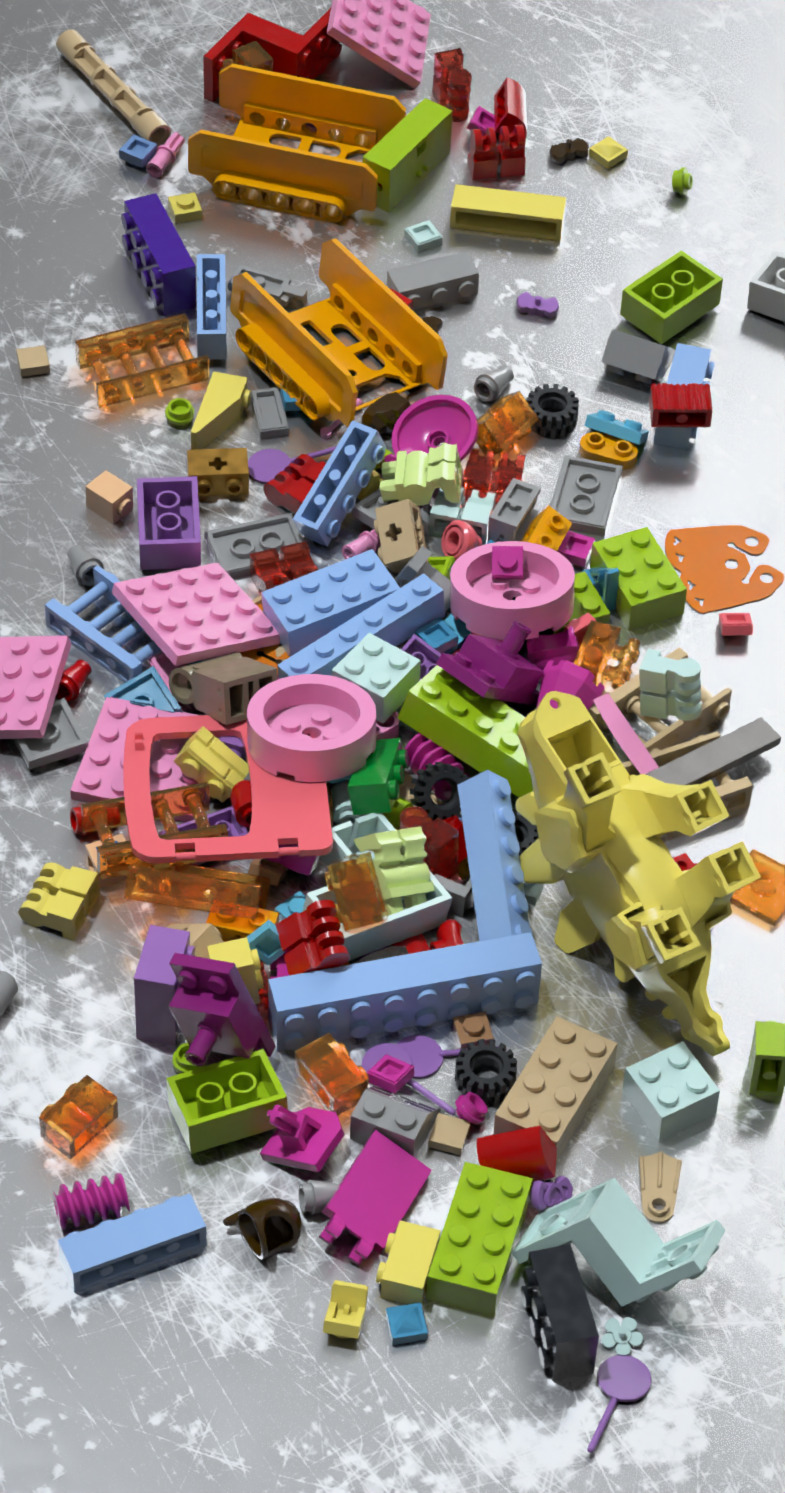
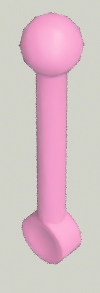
(326, 432)

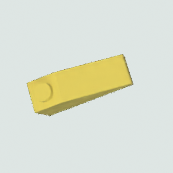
(220, 408)

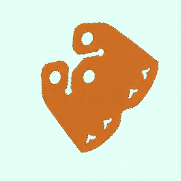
(704, 566)

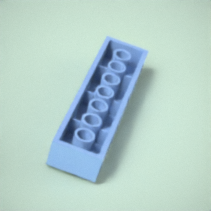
(404, 991)

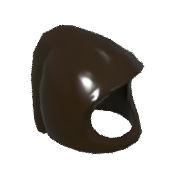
(268, 1225)

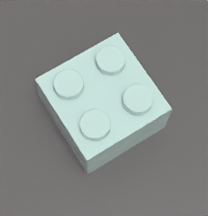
(381, 671)
(670, 1091)

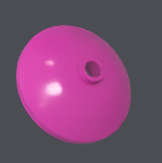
(434, 422)

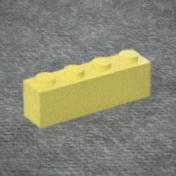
(507, 212)

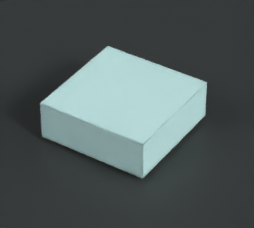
(423, 236)

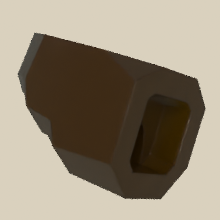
(385, 412)

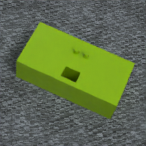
(410, 152)

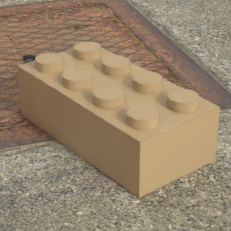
(558, 1083)

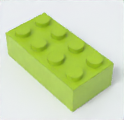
(479, 1239)

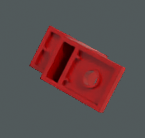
(291, 52)

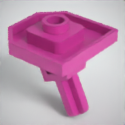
(302, 1137)

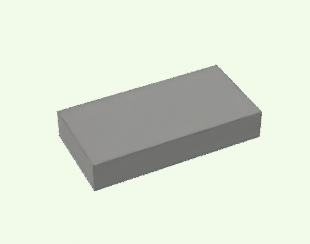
(269, 413)

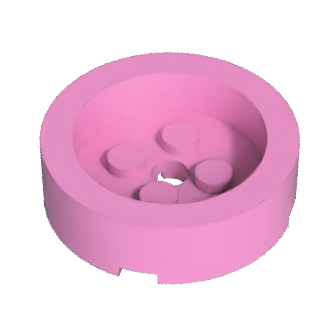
(486, 605)
(317, 705)

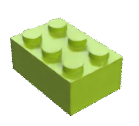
(671, 296)
(647, 581)
(225, 1100)

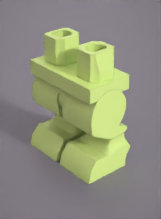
(420, 473)
(399, 866)

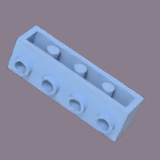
(340, 483)

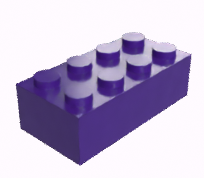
(159, 254)

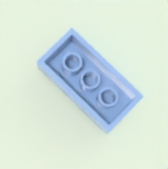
(326, 599)

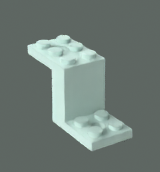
(621, 1242)

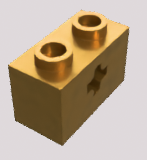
(219, 471)

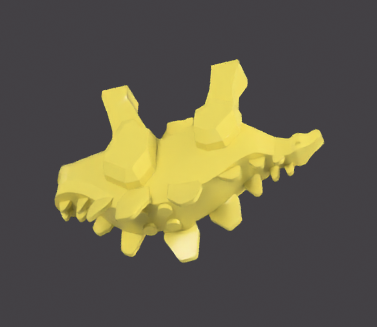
(605, 843)

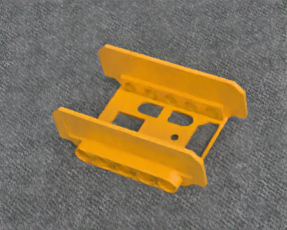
(288, 179)
(318, 373)

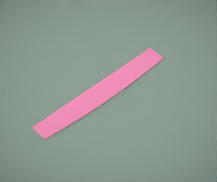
(625, 735)

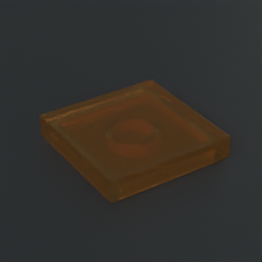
(766, 895)

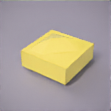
(608, 152)

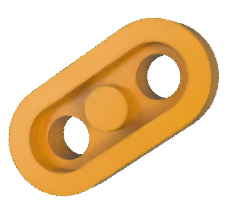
(608, 449)

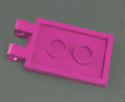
(374, 1195)

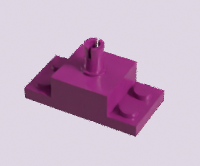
(496, 667)
(216, 1010)

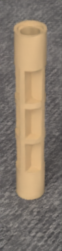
(104, 79)

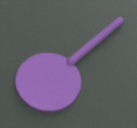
(269, 462)
(375, 1053)
(425, 1054)
(622, 1380)

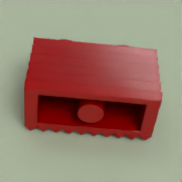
(680, 405)

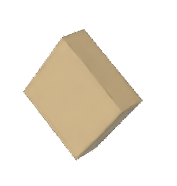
(33, 360)
(449, 1134)

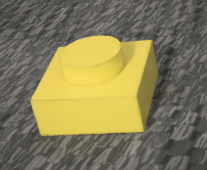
(185, 207)

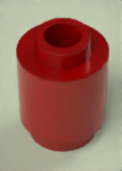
(242, 802)

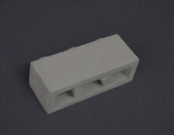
(436, 280)

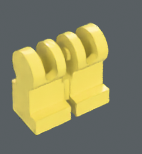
(61, 899)

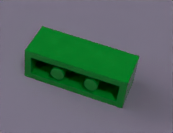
(378, 782)

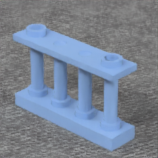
(86, 634)

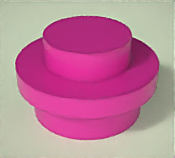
(471, 1108)

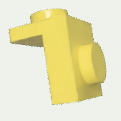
(346, 1310)

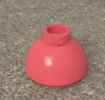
(459, 539)

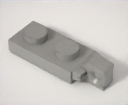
(277, 286)

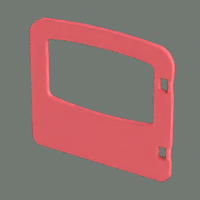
(281, 807)

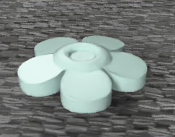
(621, 1336)

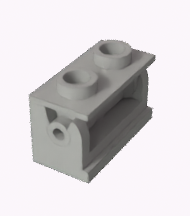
(513, 512)

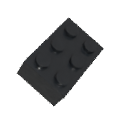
(560, 1312)

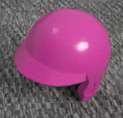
(553, 647)

